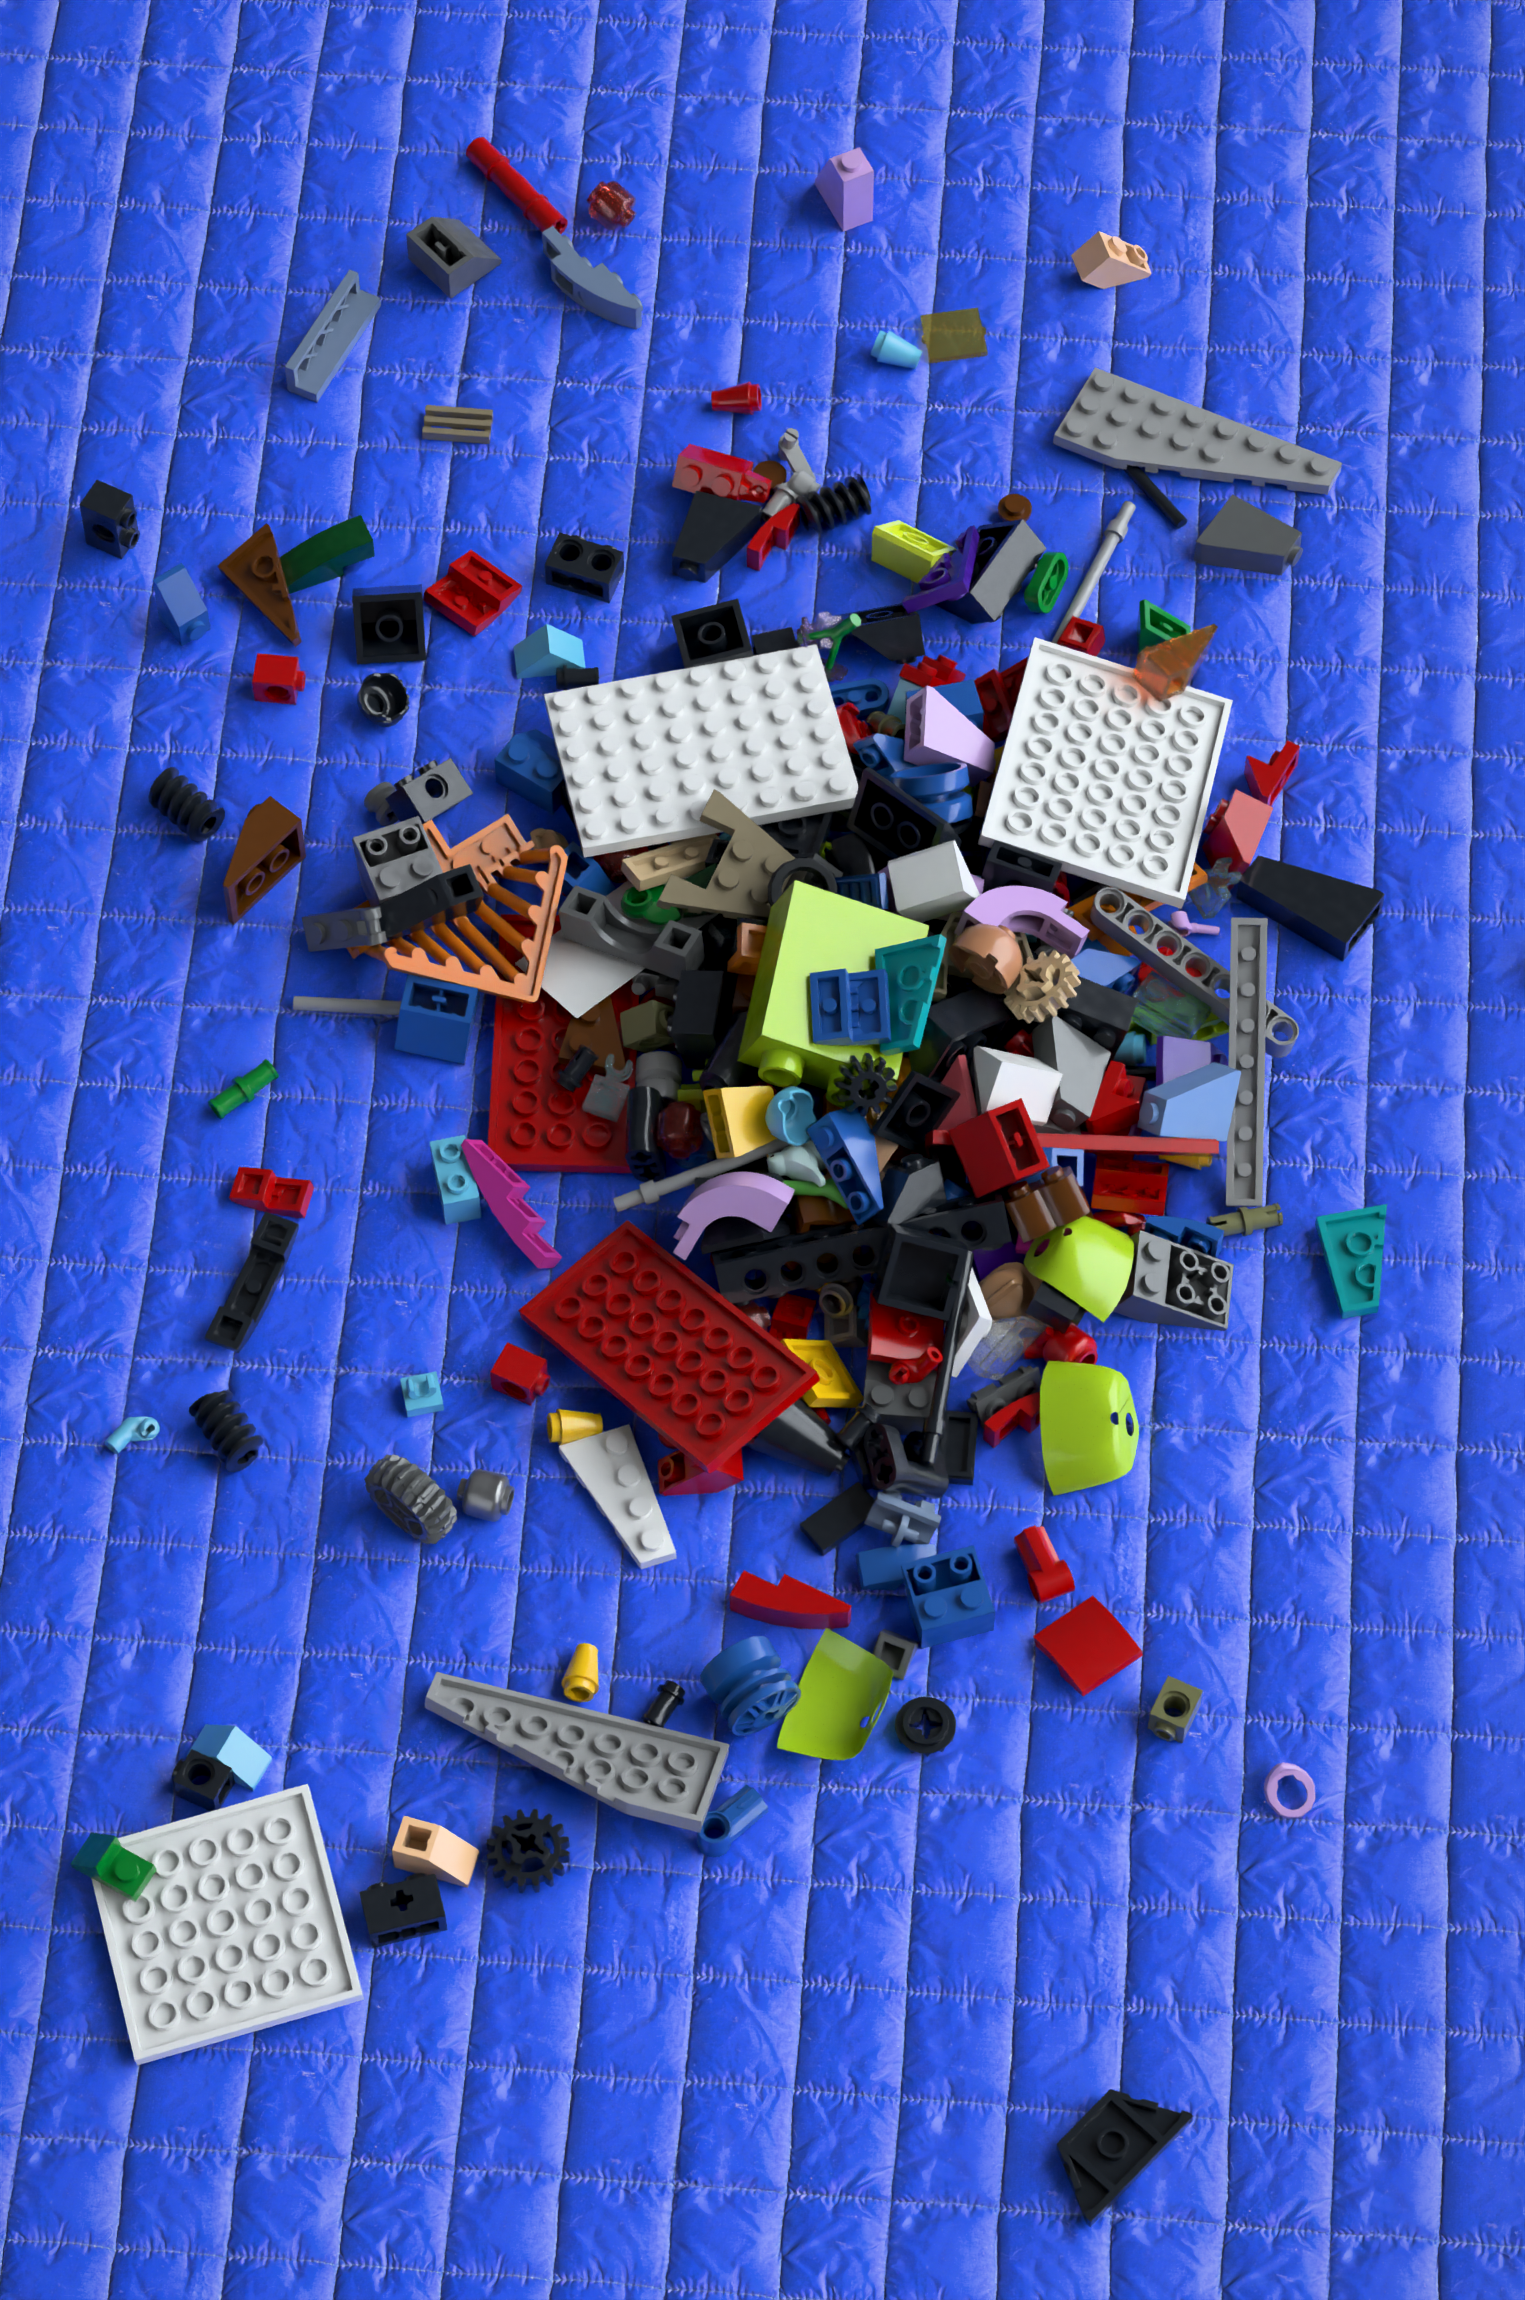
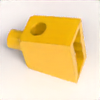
(738, 1119)

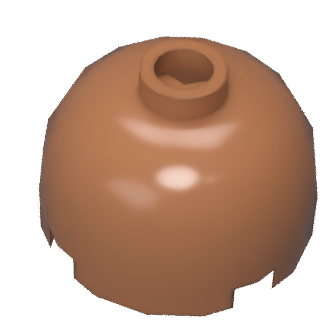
(989, 955)

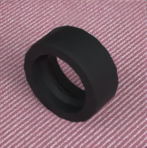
(800, 864)

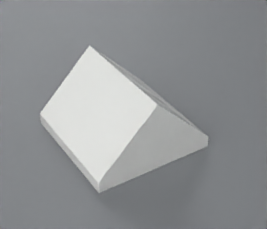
(932, 882)
(1012, 1076)

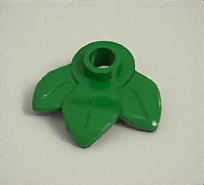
(644, 905)

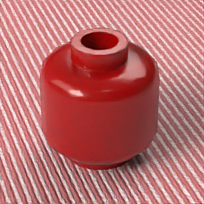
(1071, 1347)

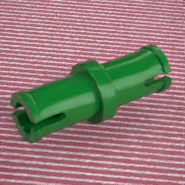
(243, 1089)

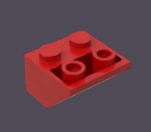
(998, 1148)

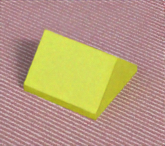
(906, 549)

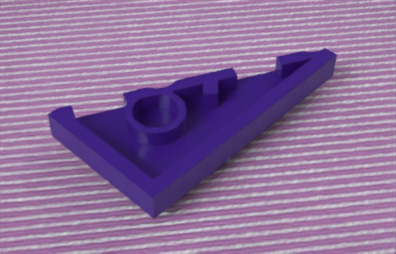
(949, 576)

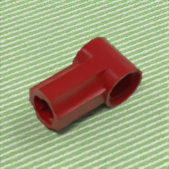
(1046, 1573)

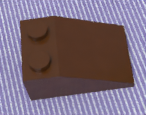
(263, 856)

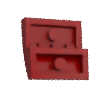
(472, 593)
(998, 698)
(1130, 1186)
(1088, 1645)

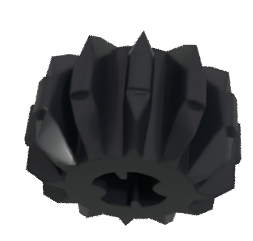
(851, 1085)

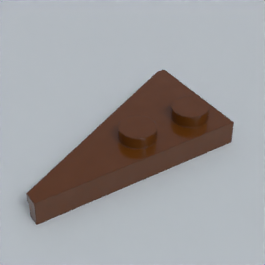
(260, 577)
(597, 1031)

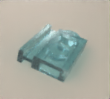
(1168, 1008)

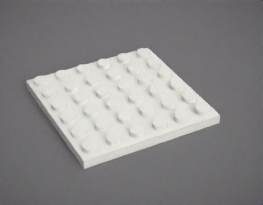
(229, 1928)

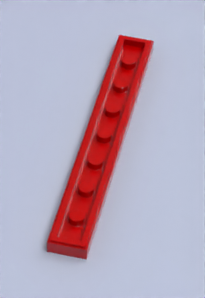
(1107, 1144)

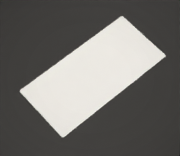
(584, 976)

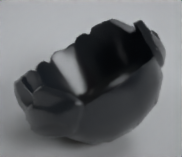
(383, 699)

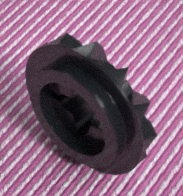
(936, 1713)

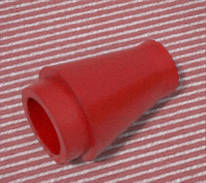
(738, 399)

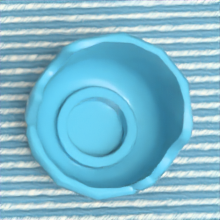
(791, 1115)

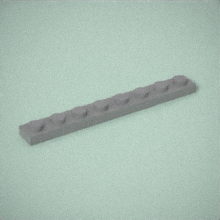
(1247, 1054)

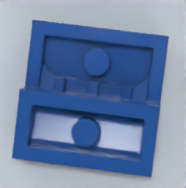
(850, 1007)

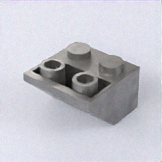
(394, 860)

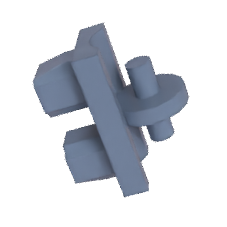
(902, 1519)

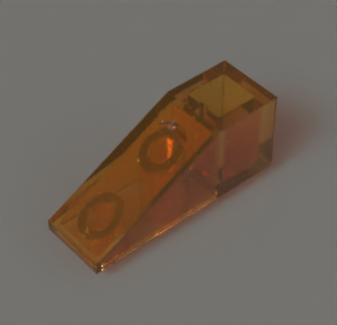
(1171, 665)

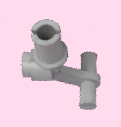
(800, 482)

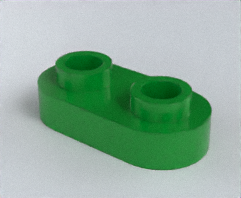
(1046, 582)

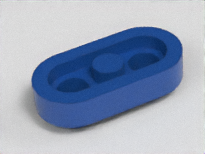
(858, 692)

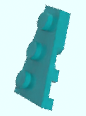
(911, 983)
(1353, 1256)

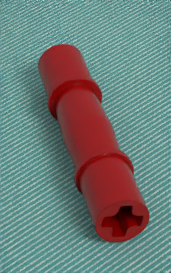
(515, 186)

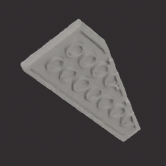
(1144, 428)
(609, 1757)

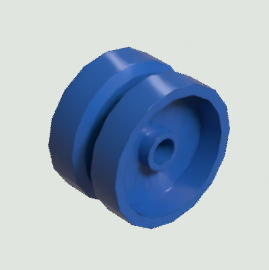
(938, 788)

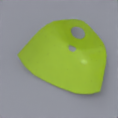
(1087, 1265)
(1076, 1429)
(836, 1694)

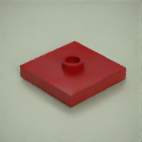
(901, 1333)

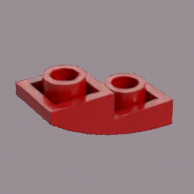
(933, 672)

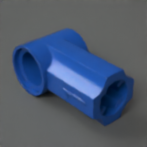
(732, 1819)

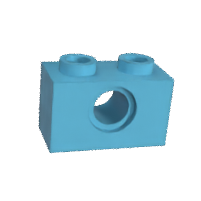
(454, 1180)

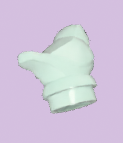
(798, 1163)

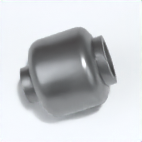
(486, 1495)

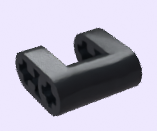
(641, 1148)
(903, 1469)

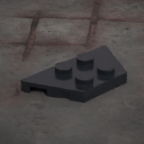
(1115, 2147)

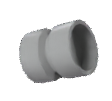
(661, 1072)

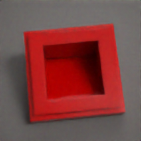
(1083, 636)

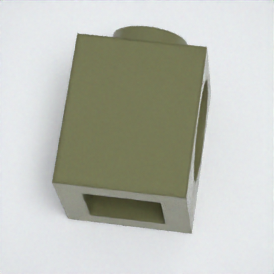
(646, 1026)
(1179, 1696)

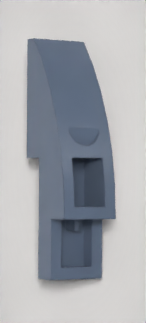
(590, 287)

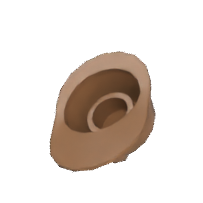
(1009, 1290)

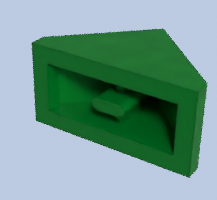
(1157, 626)

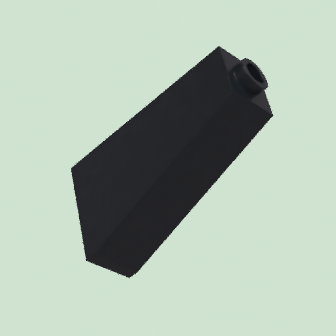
(1311, 904)

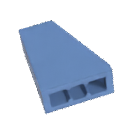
(1192, 1104)

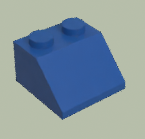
(531, 769)

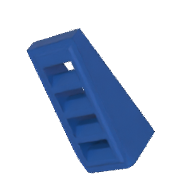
(861, 886)

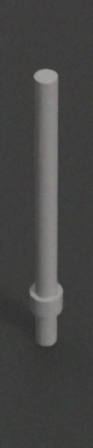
(1113, 534)
(650, 1192)

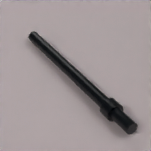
(934, 1425)

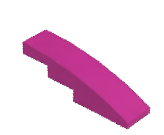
(504, 1195)

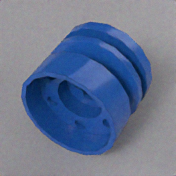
(750, 1685)

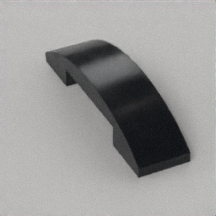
(255, 1283)

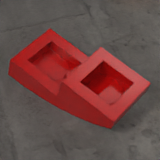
(775, 532)
(273, 1194)
(792, 1317)
(1020, 1412)

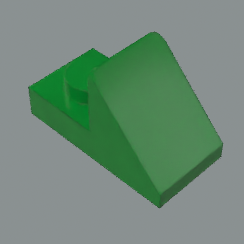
(113, 1865)

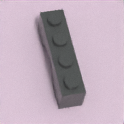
(597, 924)

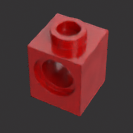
(277, 679)
(520, 1374)

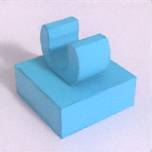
(421, 1394)

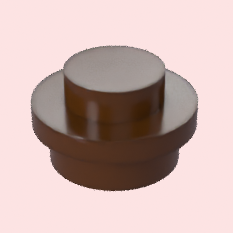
(1014, 508)

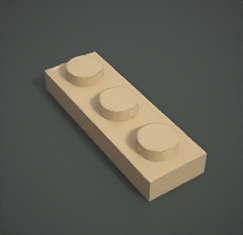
(678, 859)

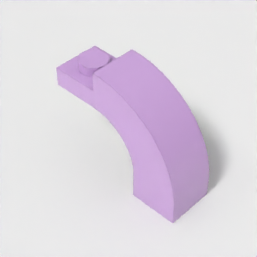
(1028, 912)
(731, 1194)

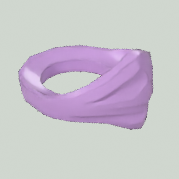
(1271, 1786)

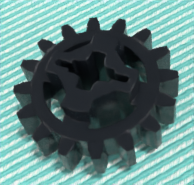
(532, 1866)

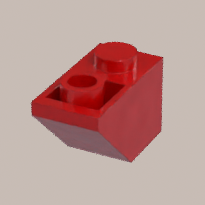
(683, 1477)

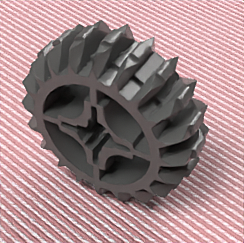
(410, 1499)

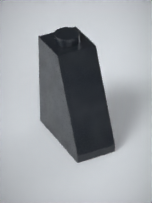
(713, 535)

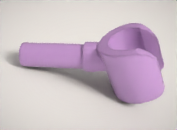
(1181, 925)

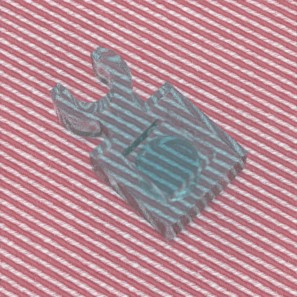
(1214, 894)
(608, 1093)

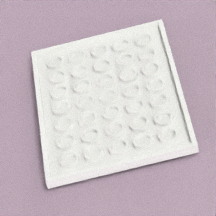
(657, 745)
(1106, 773)

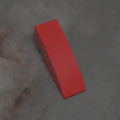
(788, 1604)

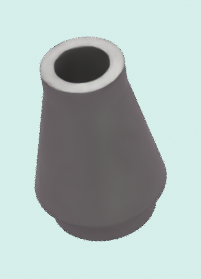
(839, 1297)

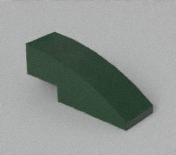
(326, 554)

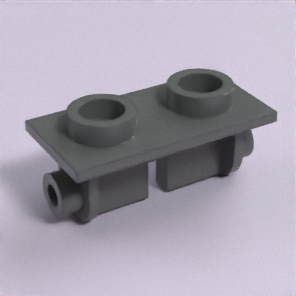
(1013, 1387)

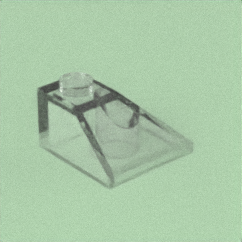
(1004, 1345)

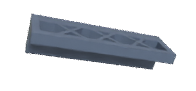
(331, 338)

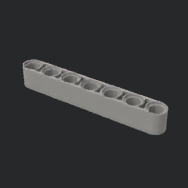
(1184, 956)

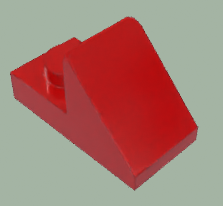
(1269, 779)
(1112, 1107)

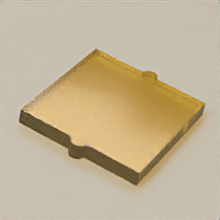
(953, 335)

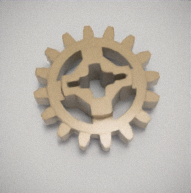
(1042, 987)

